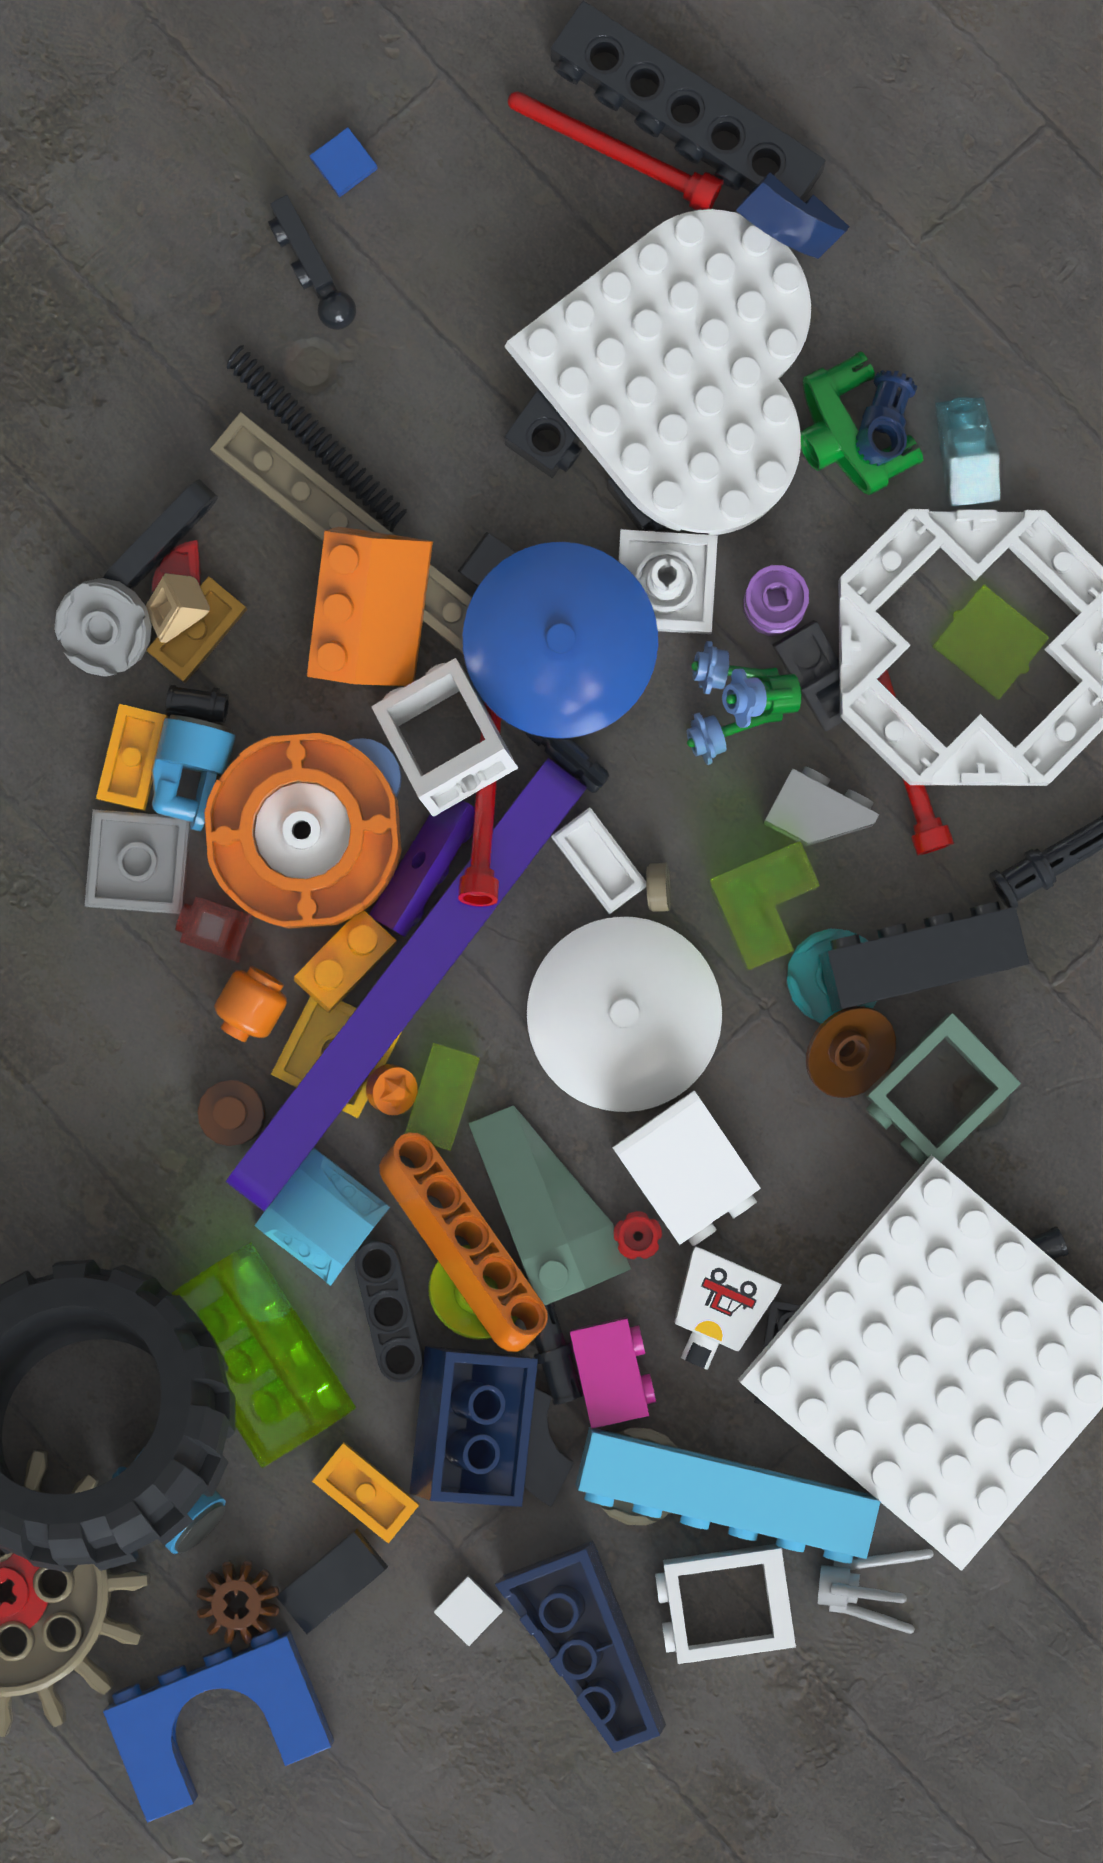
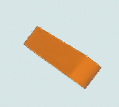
(461, 1264)

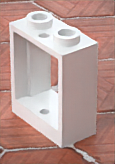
(463, 773)
(777, 1594)

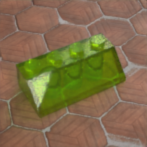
(275, 1367)

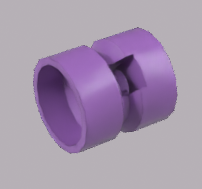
(775, 600)

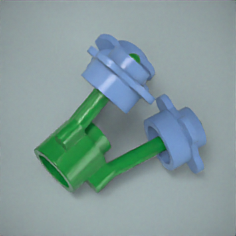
(752, 697)

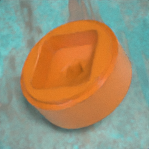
(391, 1089)

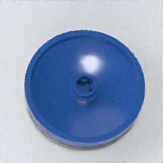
(560, 640)

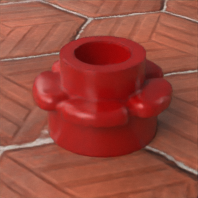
(648, 1227)

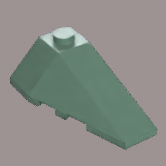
(552, 1219)

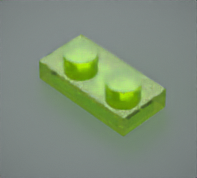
(443, 1095)

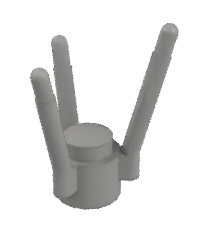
(841, 1588)

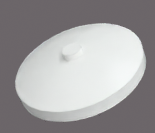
(624, 1014)

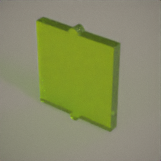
(990, 642)

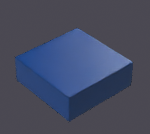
(343, 162)

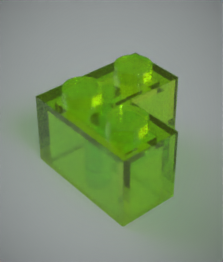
(750, 898)

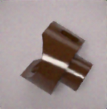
(231, 1113)

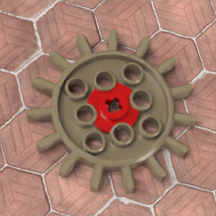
(83, 1603)

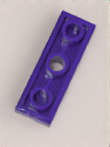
(423, 868)

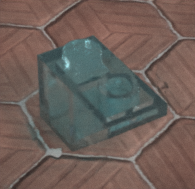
(968, 451)

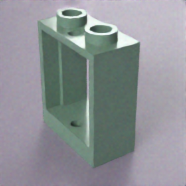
(975, 1054)

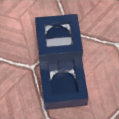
(785, 217)

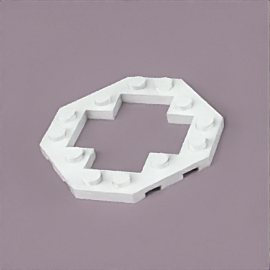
(872, 645)

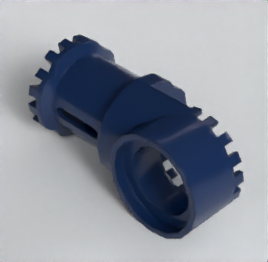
(886, 416)

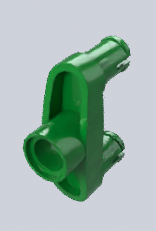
(834, 433)

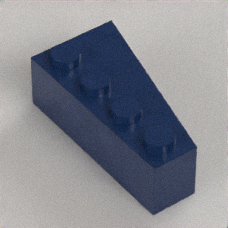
(583, 1632)

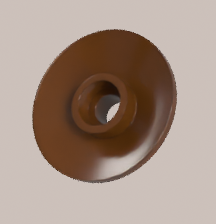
(863, 1059)

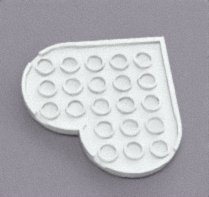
(677, 369)

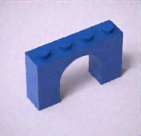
(265, 1672)

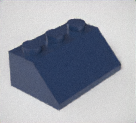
(473, 1427)

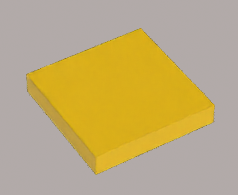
(309, 1040)

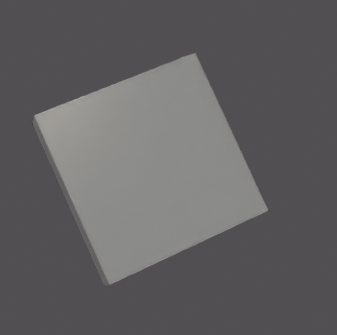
(137, 862)

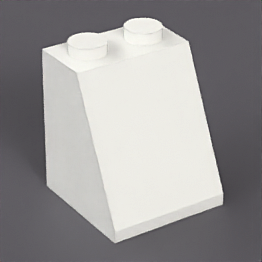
(688, 1169)

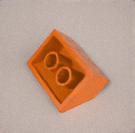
(369, 607)

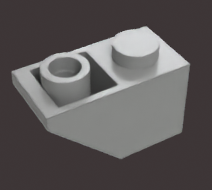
(815, 813)

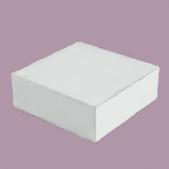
(468, 1610)

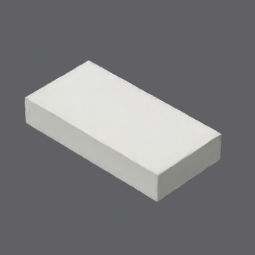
(599, 860)

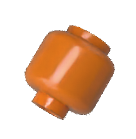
(250, 1004)

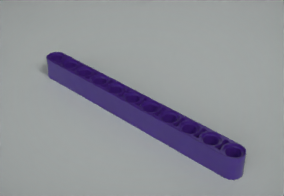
(400, 992)

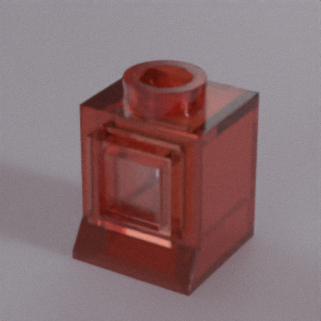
(213, 928)

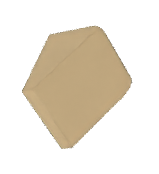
(176, 605)

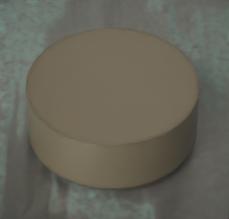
(658, 887)

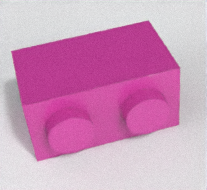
(611, 1372)

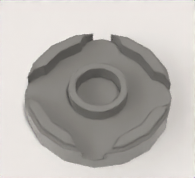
(103, 627)

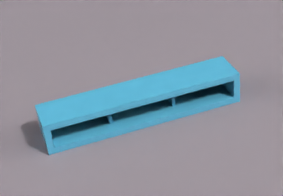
(727, 1494)

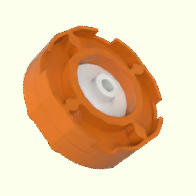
(255, 825)

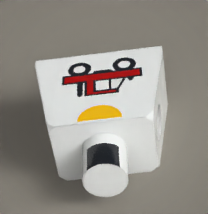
(720, 1304)

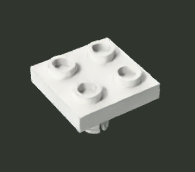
(675, 574)

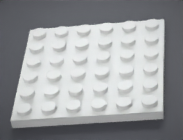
(940, 1363)

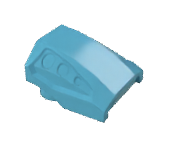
(322, 1216)

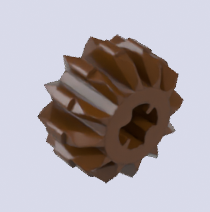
(255, 1603)

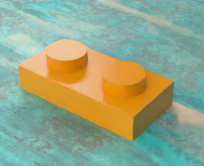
(130, 757)
(345, 960)
(366, 1492)

